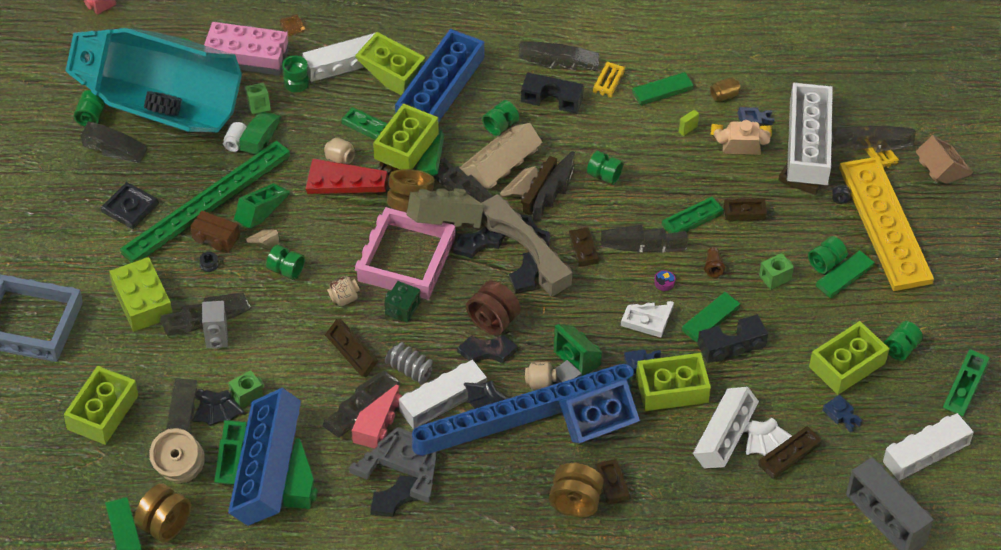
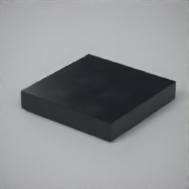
(129, 205)

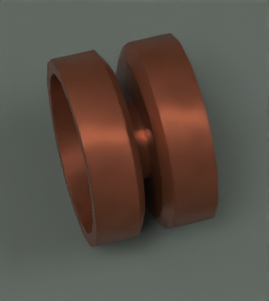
(493, 307)

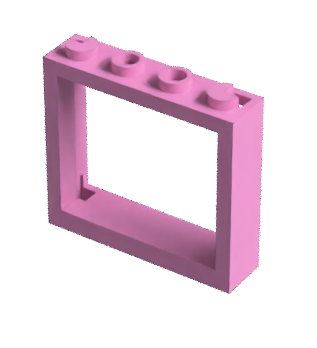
(388, 279)

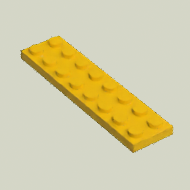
(886, 224)

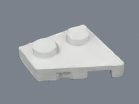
(647, 318)

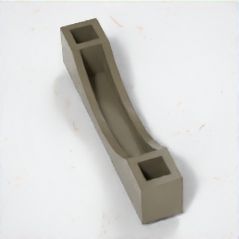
(501, 218)

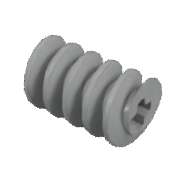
(409, 363)

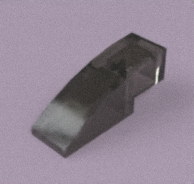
(112, 143)

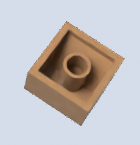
(942, 161)

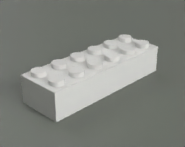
(810, 134)

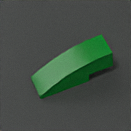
(259, 132)
(229, 452)
(122, 524)

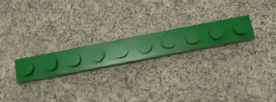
(205, 201)

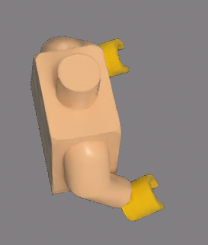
(742, 137)

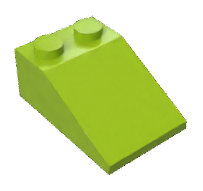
(390, 62)

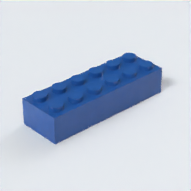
(444, 74)
(265, 457)

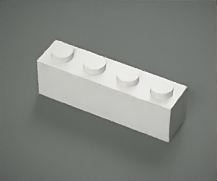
(334, 58)
(440, 394)
(725, 427)
(927, 446)

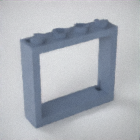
(36, 347)

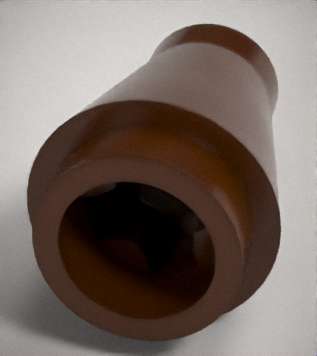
(714, 264)

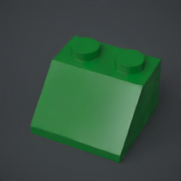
(576, 348)

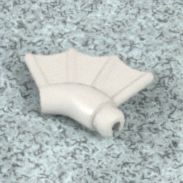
(764, 436)

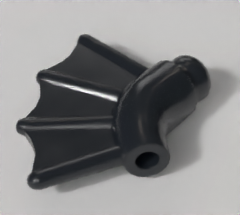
(483, 394)
(215, 407)

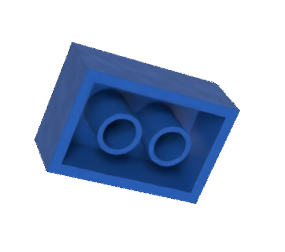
(599, 410)

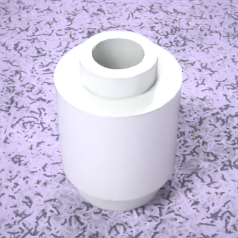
(232, 137)

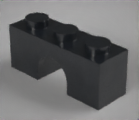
(538, 87)
(717, 345)

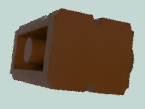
(215, 231)

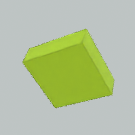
(688, 122)

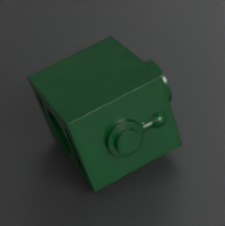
(402, 301)

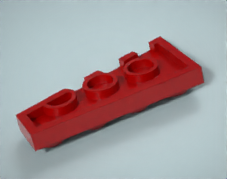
(344, 178)

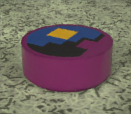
(664, 280)

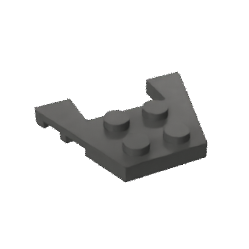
(397, 453)

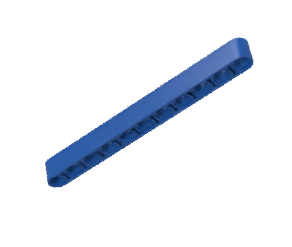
(509, 412)

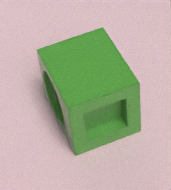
(257, 98)
(776, 271)
(239, 389)

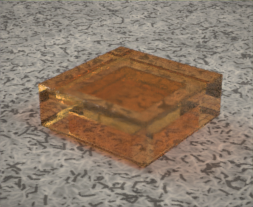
(292, 25)

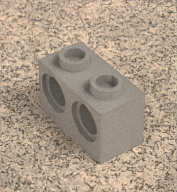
(214, 324)

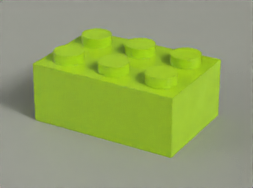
(406, 137)
(140, 293)
(848, 357)
(673, 382)
(101, 405)

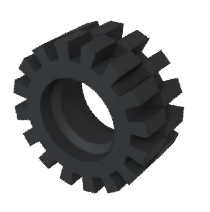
(162, 103)

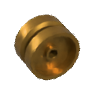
(406, 181)
(576, 490)
(162, 512)

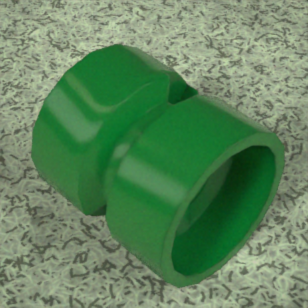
(295, 73)
(88, 108)
(500, 118)
(603, 167)
(827, 255)
(285, 262)
(903, 340)

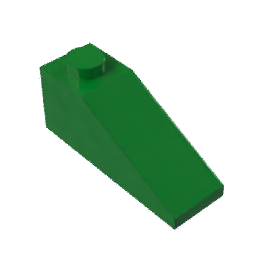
(258, 205)
(967, 382)
(299, 483)

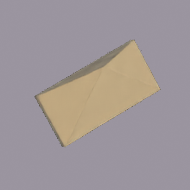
(520, 183)
(264, 238)

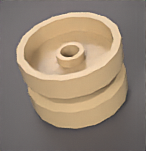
(168, 446)

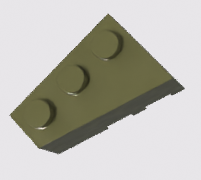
(444, 205)

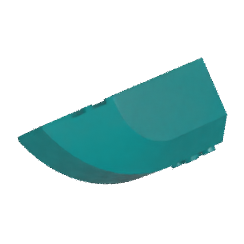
(129, 62)

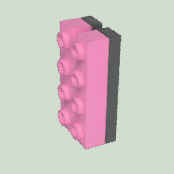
(254, 48)

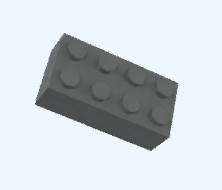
(889, 506)

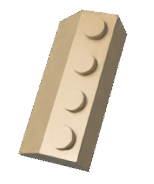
(502, 154)

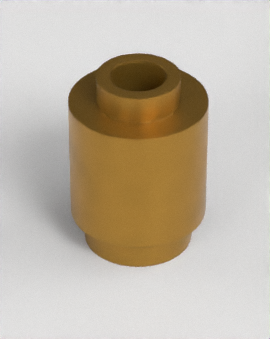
(725, 89)

